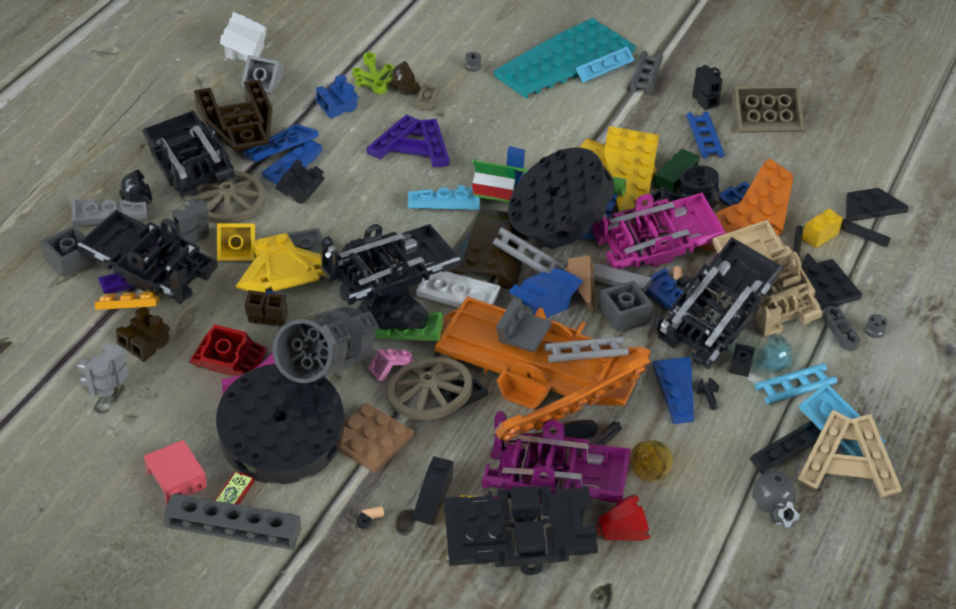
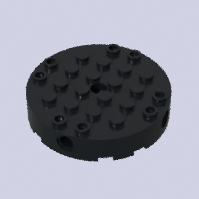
(561, 198)
(279, 426)

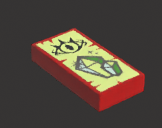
(235, 488)

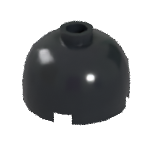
(135, 189)

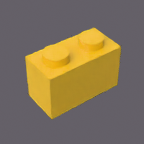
(822, 228)

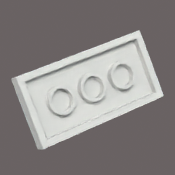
(453, 289)

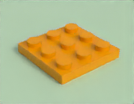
(127, 300)

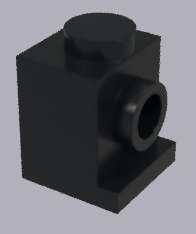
(742, 360)

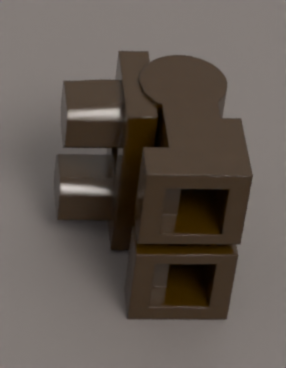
(266, 308)
(143, 334)

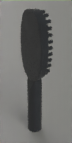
(578, 429)

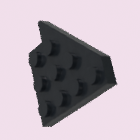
(396, 313)

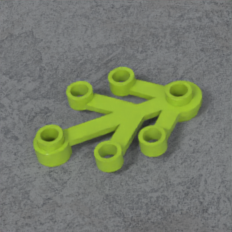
(378, 86)

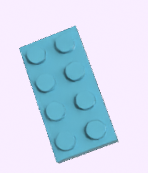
(819, 407)

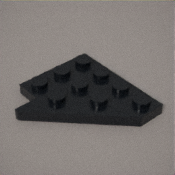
(829, 282)

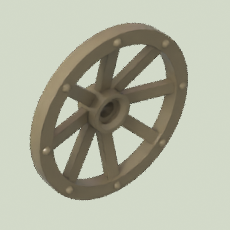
(229, 192)
(429, 384)

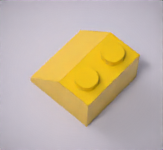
(235, 242)

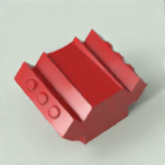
(228, 351)

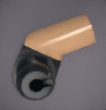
(677, 275)
(367, 515)

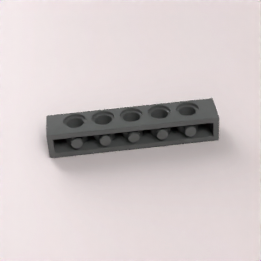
(232, 521)

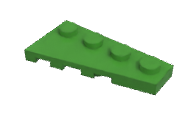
(431, 331)

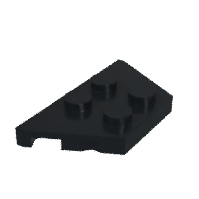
(872, 204)

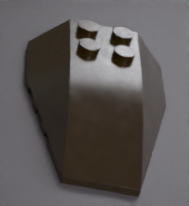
(481, 255)

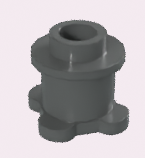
(783, 514)

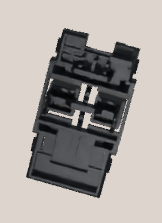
(123, 238)

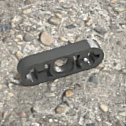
(841, 335)

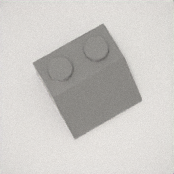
(266, 70)

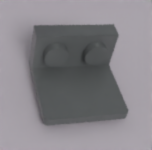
(521, 328)

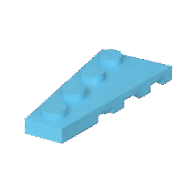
(444, 199)

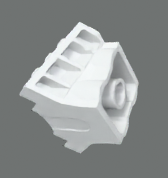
(242, 38)

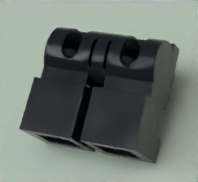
(707, 87)
(300, 182)

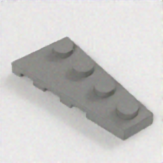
(93, 212)

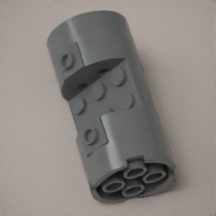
(324, 343)

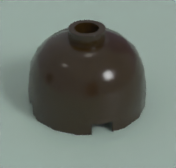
(404, 79)

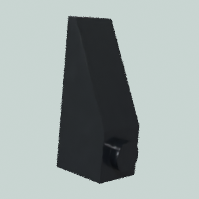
(433, 490)

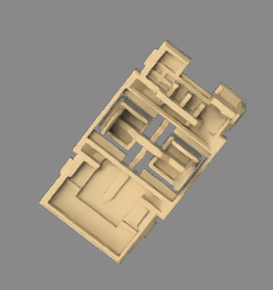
(789, 296)

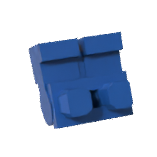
(337, 98)

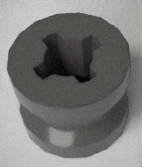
(473, 61)
(876, 326)

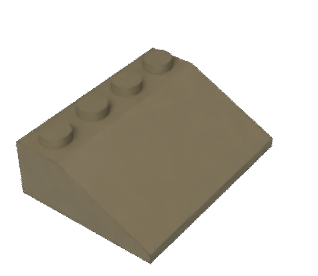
(767, 108)

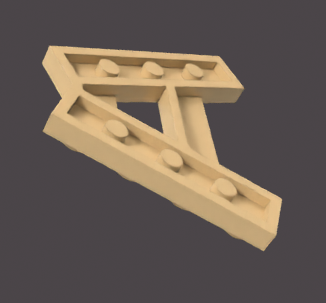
(873, 465)

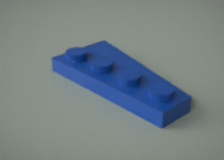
(676, 386)

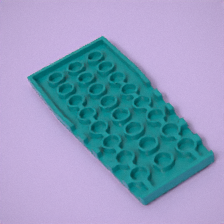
(560, 56)

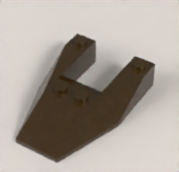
(241, 123)

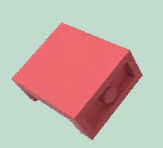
(176, 470)

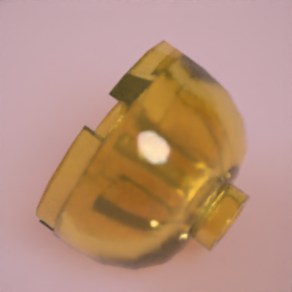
(652, 460)

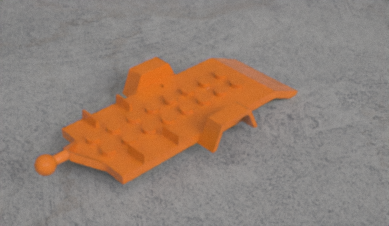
(473, 338)

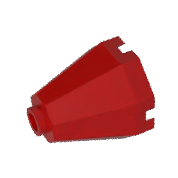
(624, 521)

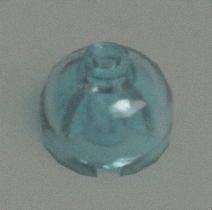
(775, 355)

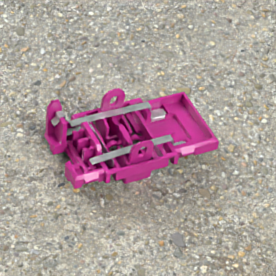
(687, 220)

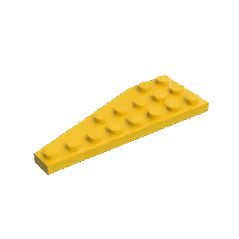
(632, 157)

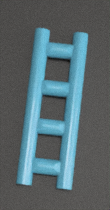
(790, 390)

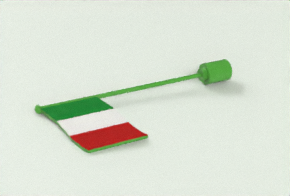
(498, 181)

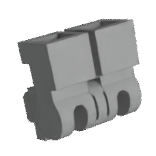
(104, 372)

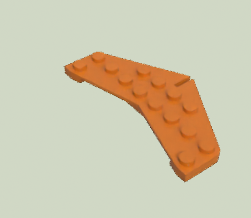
(763, 201)
(572, 402)

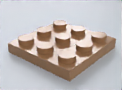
(373, 437)

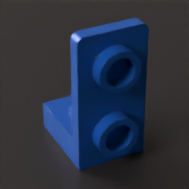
(516, 158)

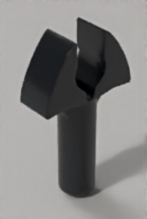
(709, 392)

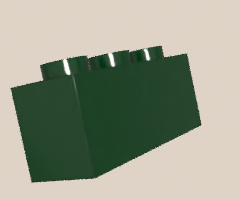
(670, 173)

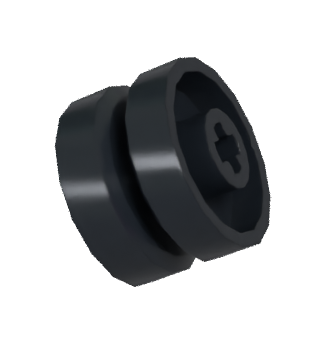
(698, 180)

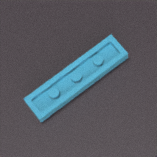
(604, 64)

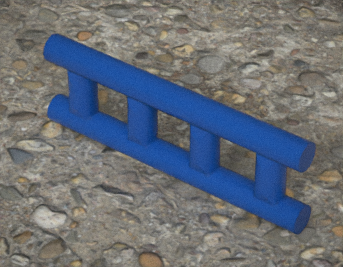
(709, 128)

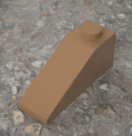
(584, 270)

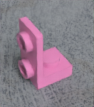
(386, 359)

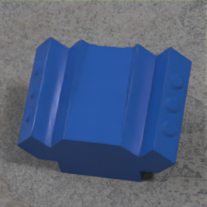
(548, 291)

